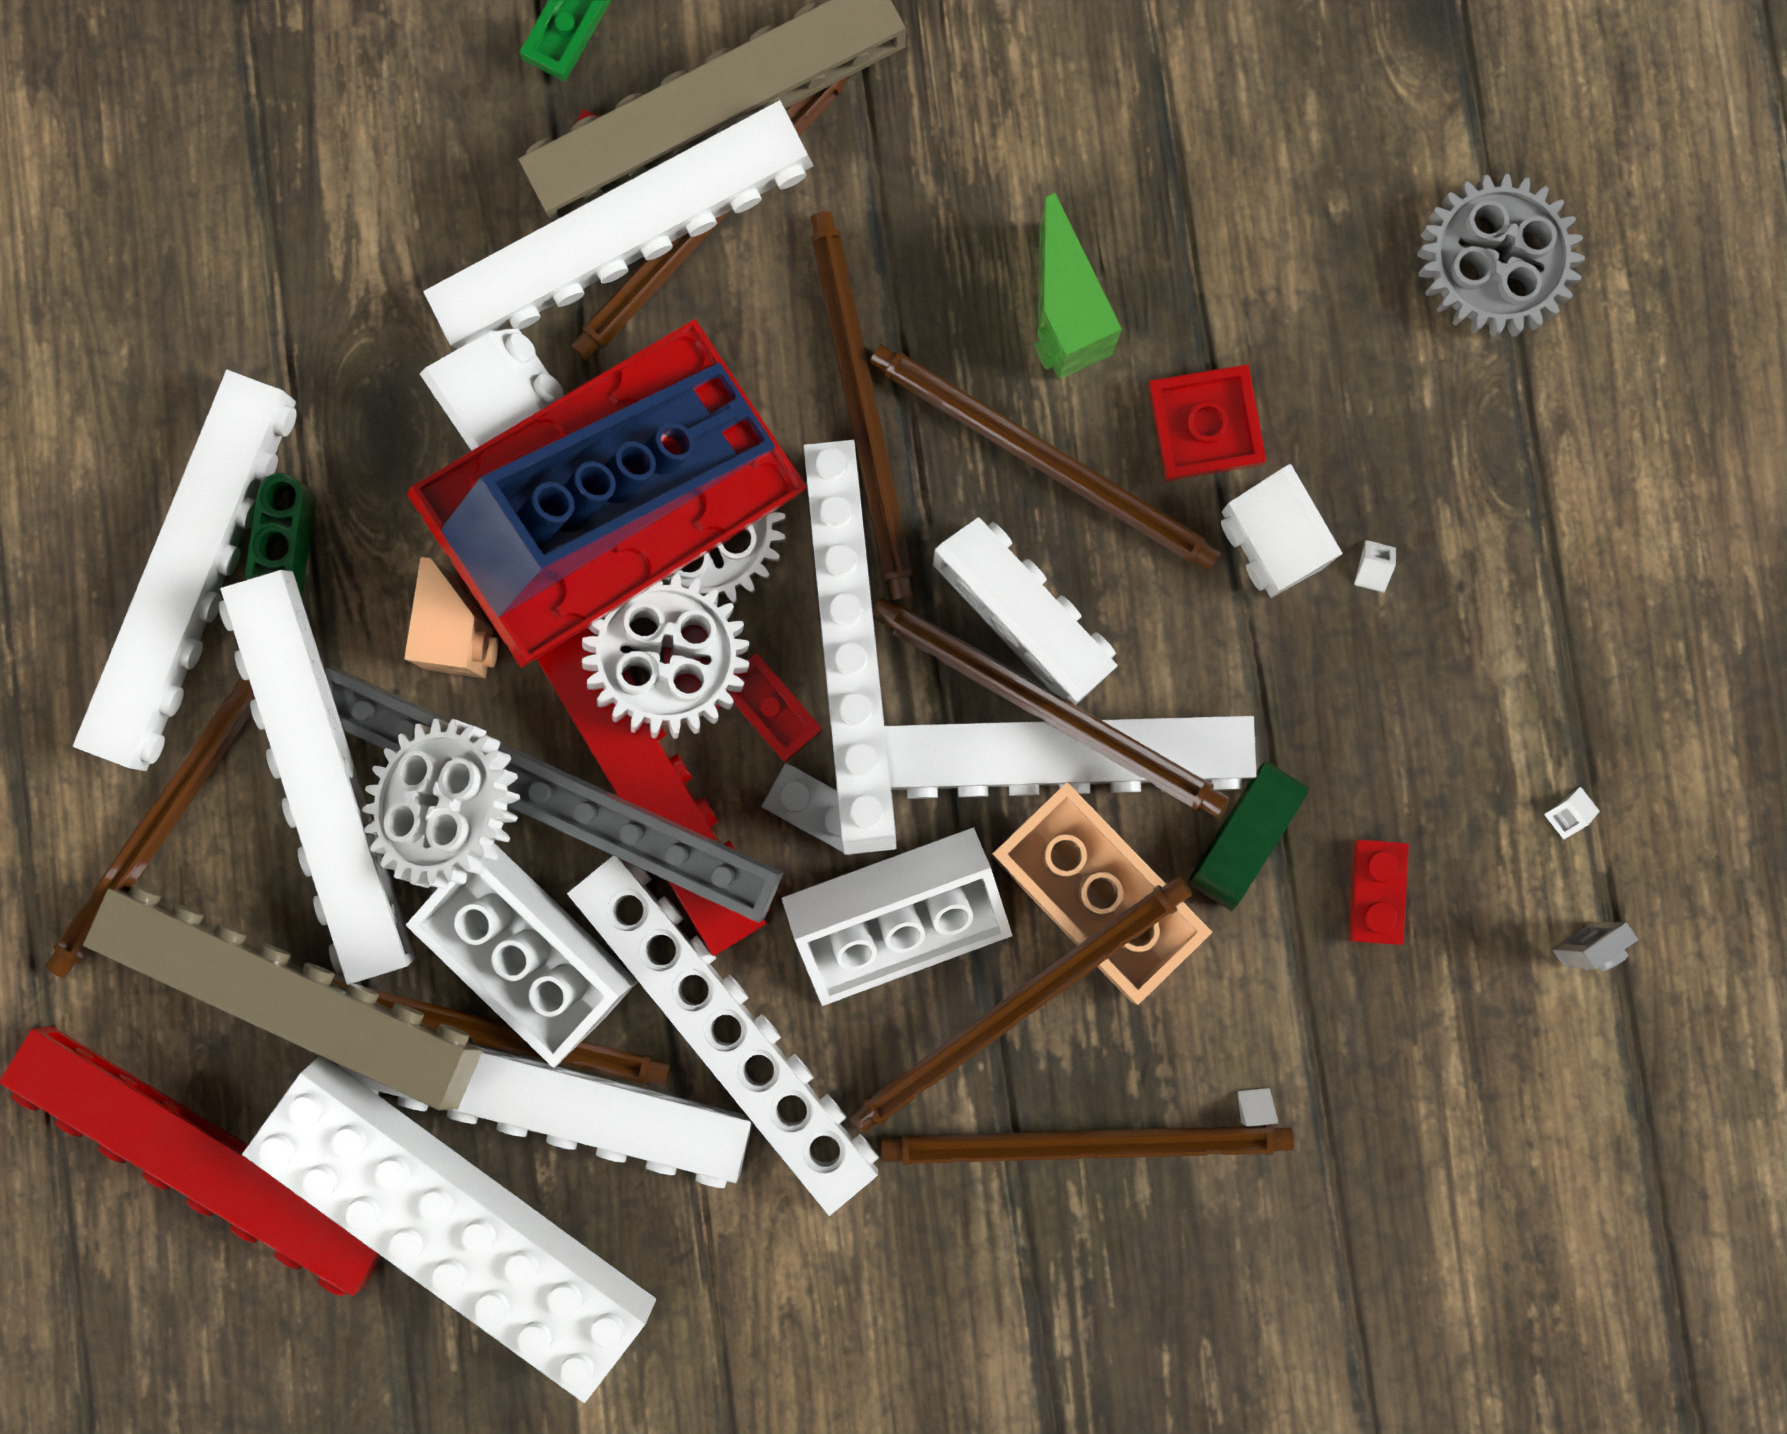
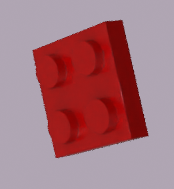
(1206, 423)

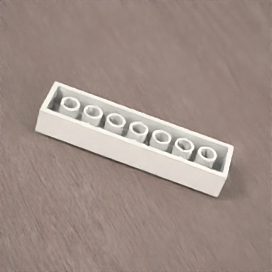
(451, 1227)

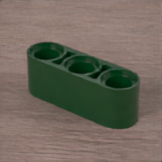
(271, 525)
(1248, 835)

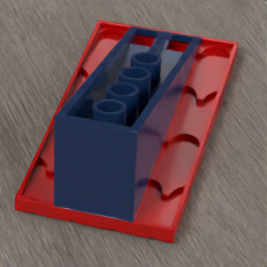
(606, 492)

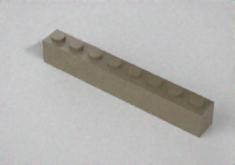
(648, 129)
(283, 998)

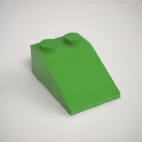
(1073, 312)

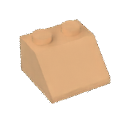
(447, 627)

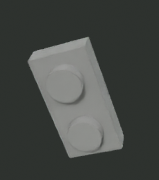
(806, 805)
(1597, 946)

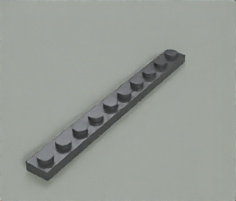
(579, 807)

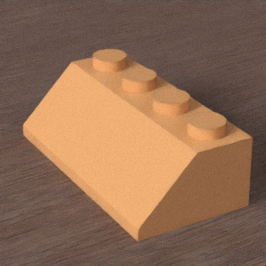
(1090, 877)

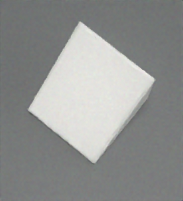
(1375, 566)
(1572, 813)
(1257, 1107)

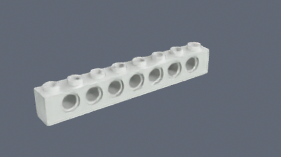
(828, 1182)

